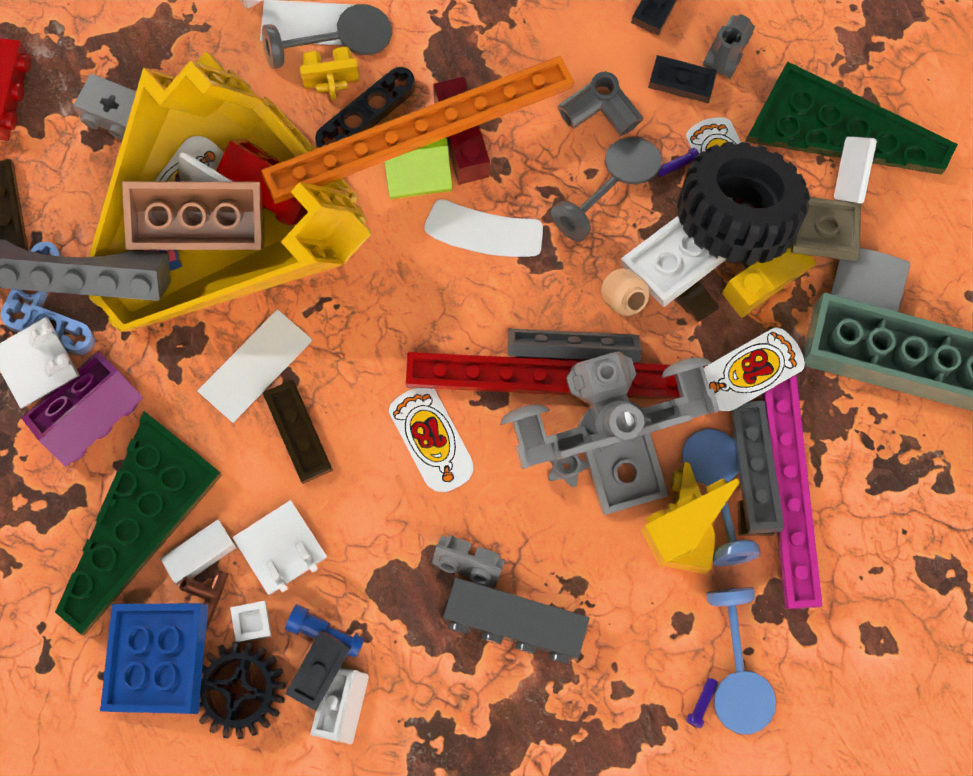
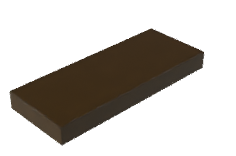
(698, 301)

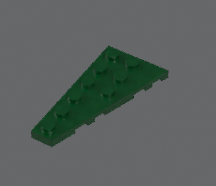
(818, 116)
(142, 509)

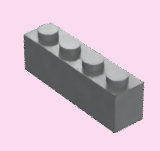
(515, 619)

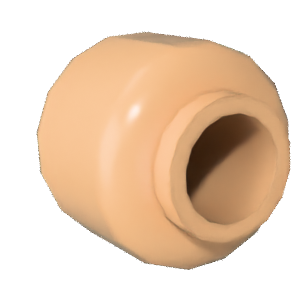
(625, 292)

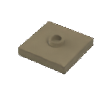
(830, 230)

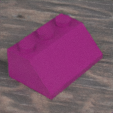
(82, 409)

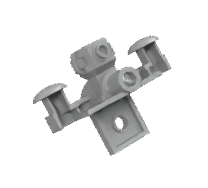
(614, 427)

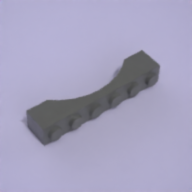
(121, 275)

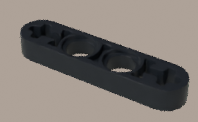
(362, 109)

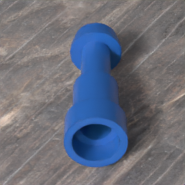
(302, 622)

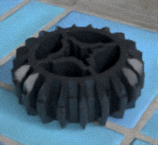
(241, 674)

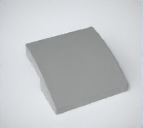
(872, 279)

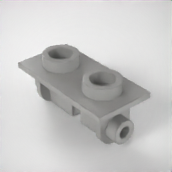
(453, 557)

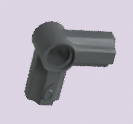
(728, 45)
(614, 106)

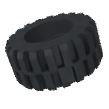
(734, 229)

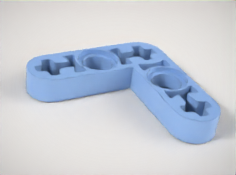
(35, 312)

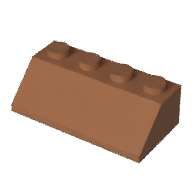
(193, 215)

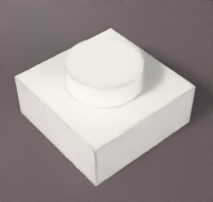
(251, 622)

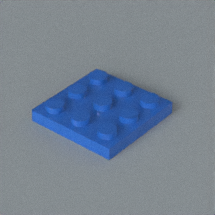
(154, 658)

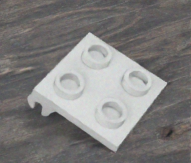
(35, 363)
(280, 548)

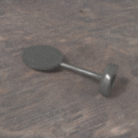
(359, 27)
(628, 161)

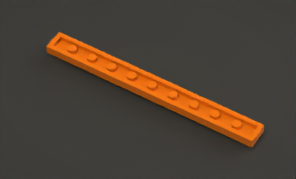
(418, 128)

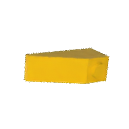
(764, 280)

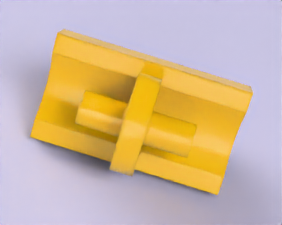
(329, 75)

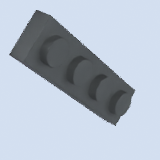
(570, 344)
(756, 468)

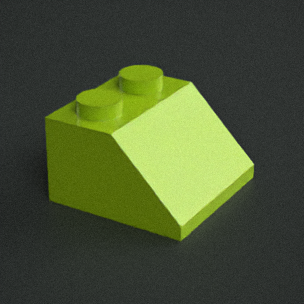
(419, 171)

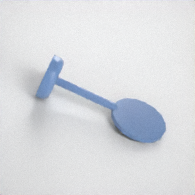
(712, 459)
(744, 698)

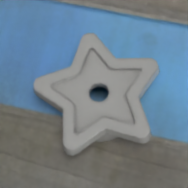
(569, 475)

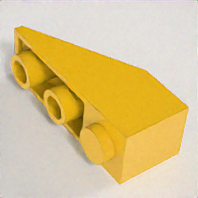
(683, 528)
(701, 557)

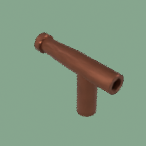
(209, 593)

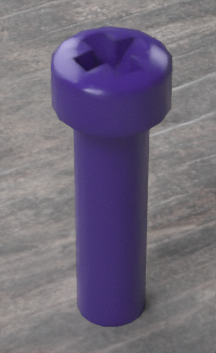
(678, 162)
(695, 719)

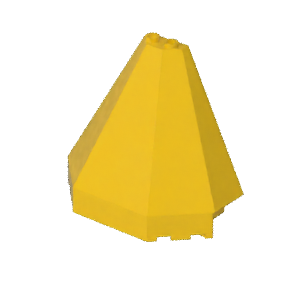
(221, 108)

